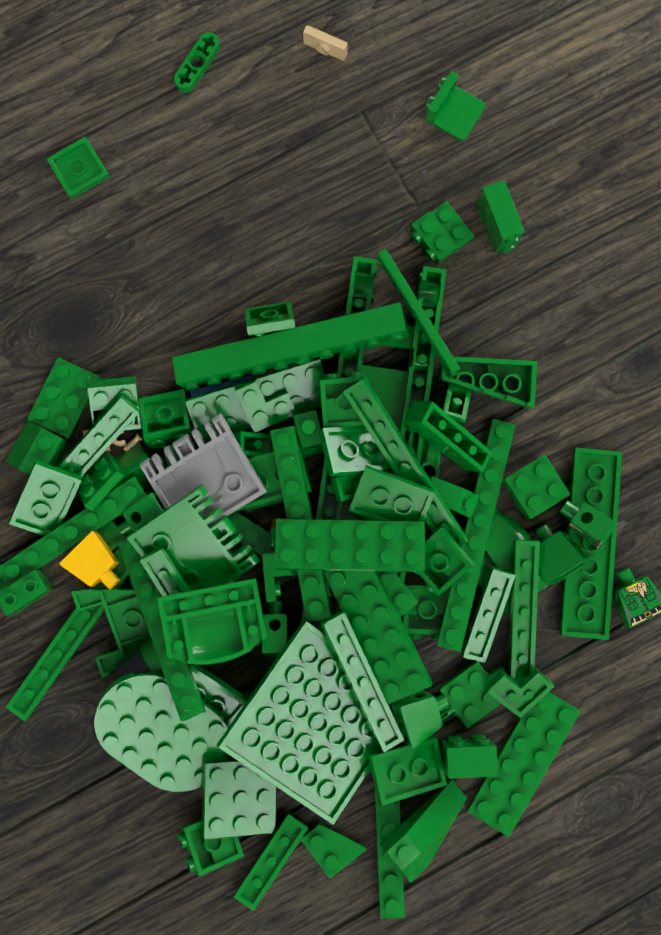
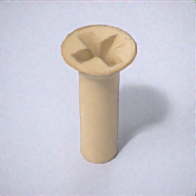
(135, 440)

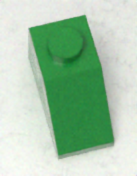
(456, 402)
(254, 443)
(456, 498)

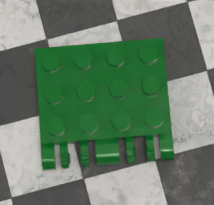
(194, 544)

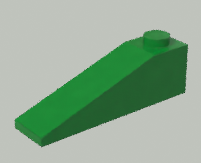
(421, 834)

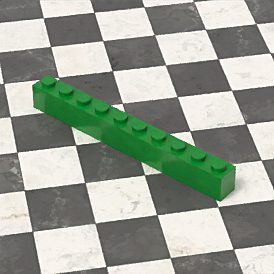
(291, 346)

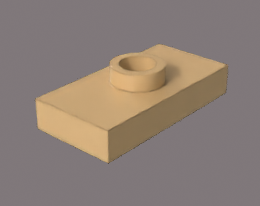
(325, 43)

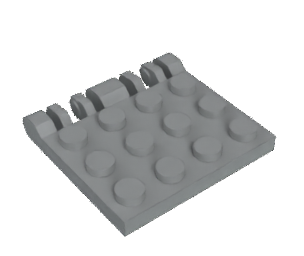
(216, 465)

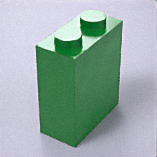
(500, 217)

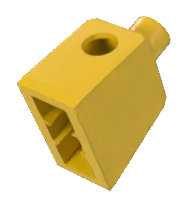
(92, 561)

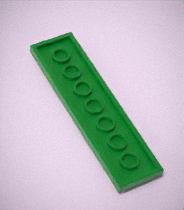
(589, 590)

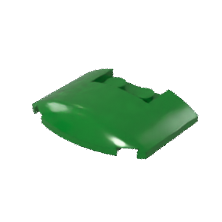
(500, 550)
(212, 623)

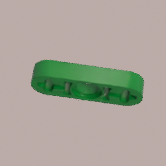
(197, 52)

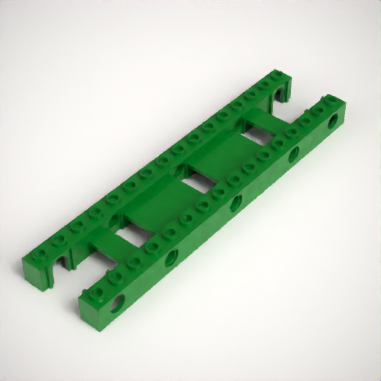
(393, 387)

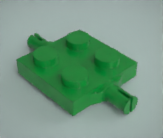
(468, 694)

